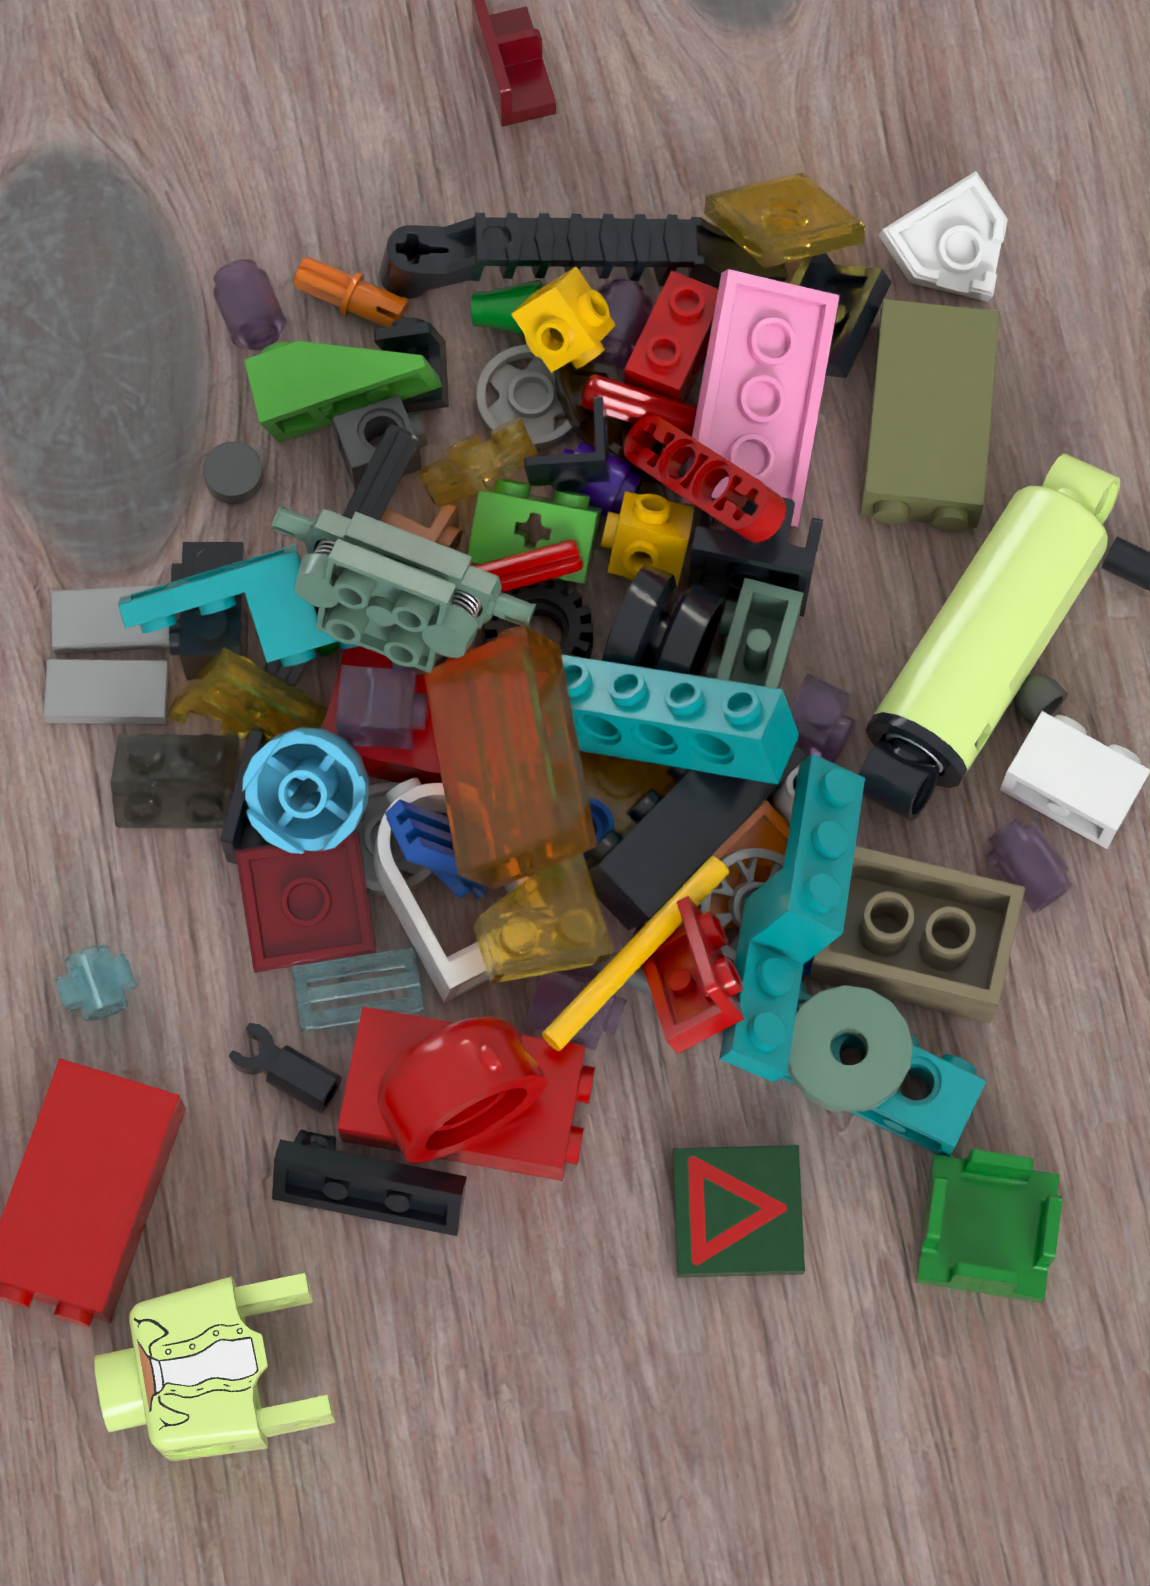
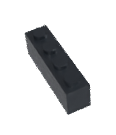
(672, 838)

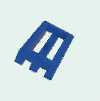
(432, 838)

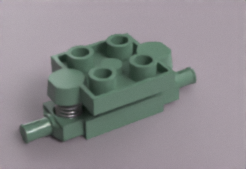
(394, 588)

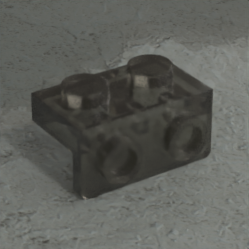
(174, 780)

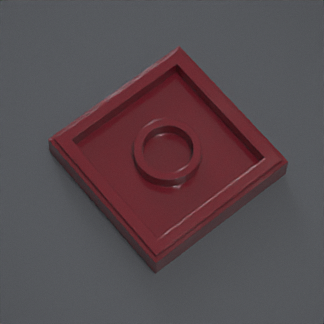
(305, 904)

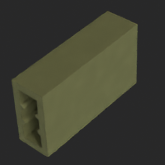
(930, 415)

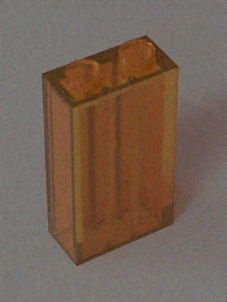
(509, 758)

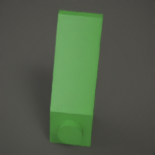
(308, 383)

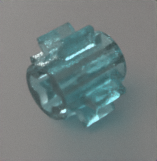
(96, 982)

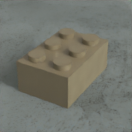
(924, 935)

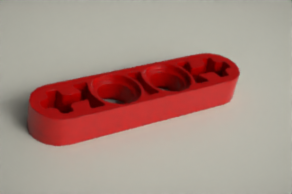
(703, 477)

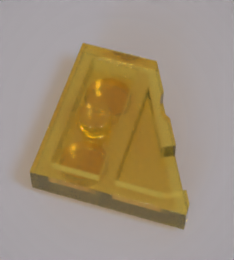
(245, 698)

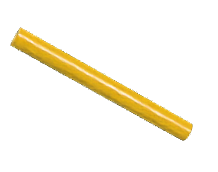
(632, 955)

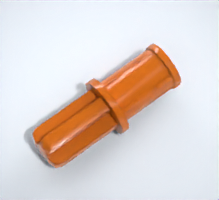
(349, 292)

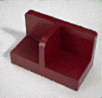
(513, 64)

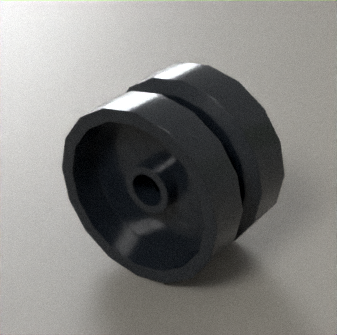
(653, 638)

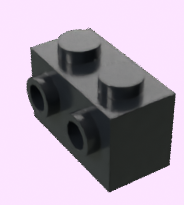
(198, 636)

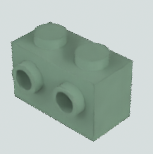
(758, 635)

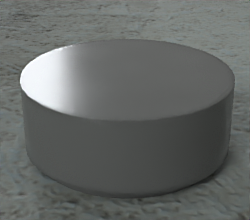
(233, 472)

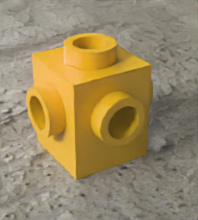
(565, 321)
(647, 533)

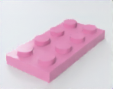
(765, 380)

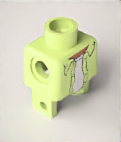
(200, 1371)

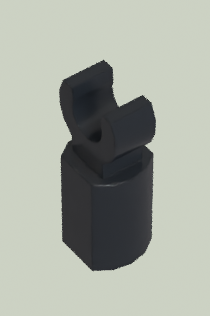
(289, 1070)

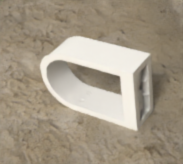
(449, 974)

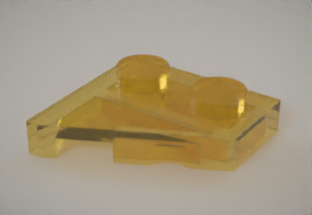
(544, 925)

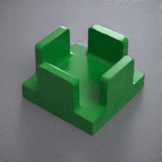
(989, 1225)

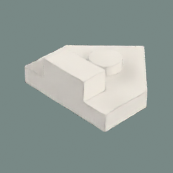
(951, 240)

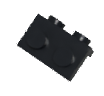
(859, 300)

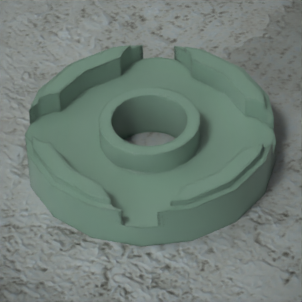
(854, 1013)

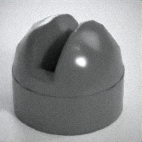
(1038, 695)

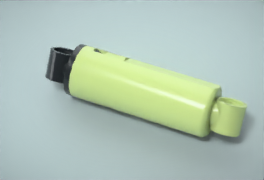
(988, 636)

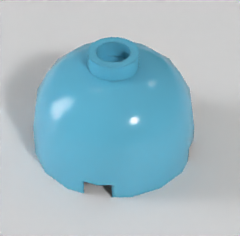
(306, 790)

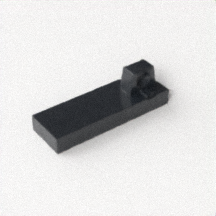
(367, 1187)

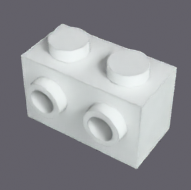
(1075, 778)

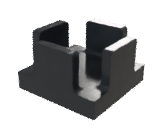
(725, 558)

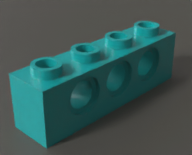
(680, 719)
(930, 1122)

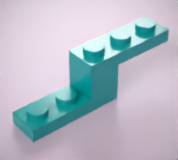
(280, 615)
(794, 916)

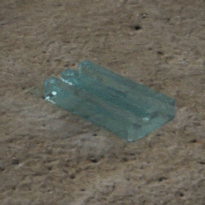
(354, 966)

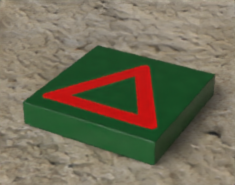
(738, 1211)

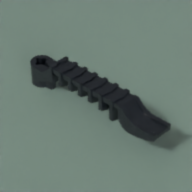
(462, 249)

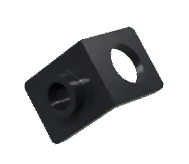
(574, 471)

